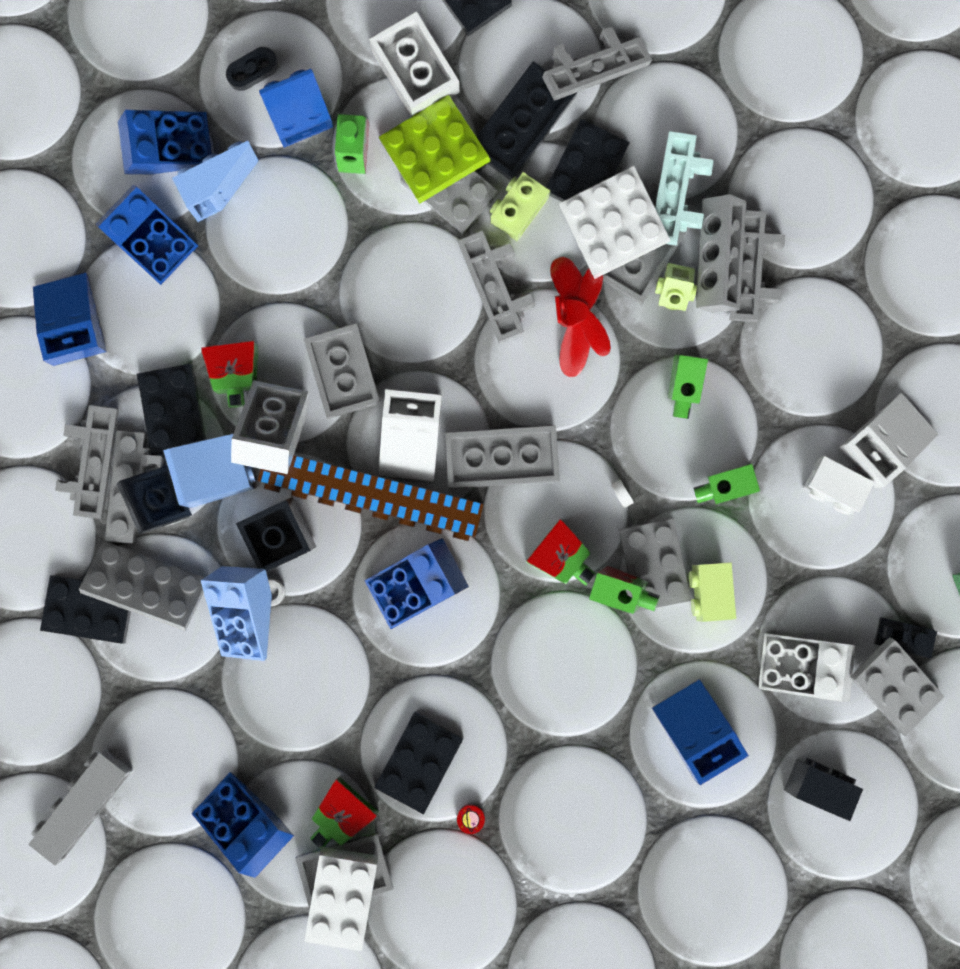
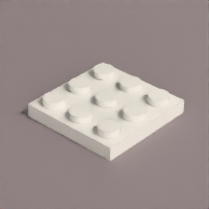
(614, 222)

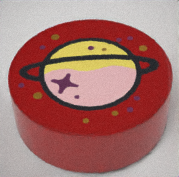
(470, 819)

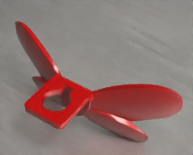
(575, 301)

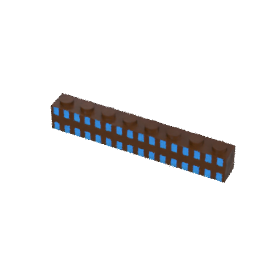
(377, 495)

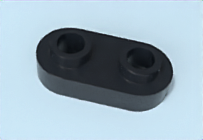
(250, 66)

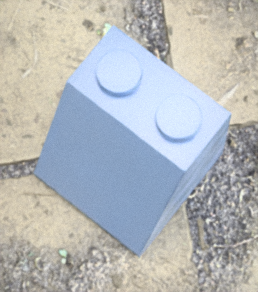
(205, 472)

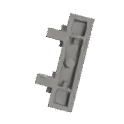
(612, 62)
(756, 242)
(484, 266)
(97, 440)
(129, 460)

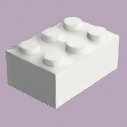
(414, 64)
(269, 427)
(341, 898)

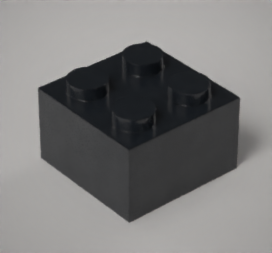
(276, 535)
(828, 791)

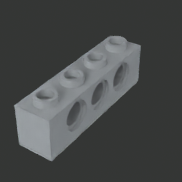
(721, 254)

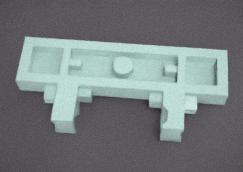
(679, 166)

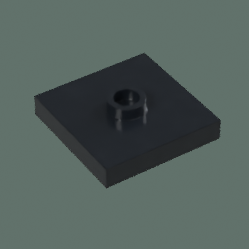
(152, 500)

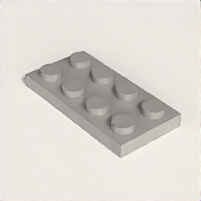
(640, 275)
(502, 457)
(143, 585)

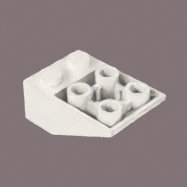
(410, 435)
(889, 441)
(807, 667)

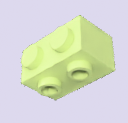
(519, 206)
(712, 592)

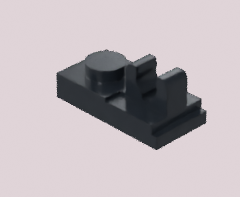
(911, 638)

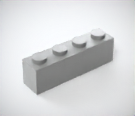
(80, 806)

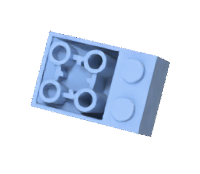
(214, 182)
(239, 610)

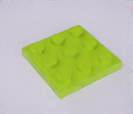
(434, 149)

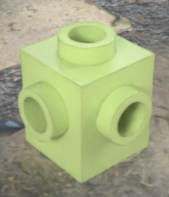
(676, 287)

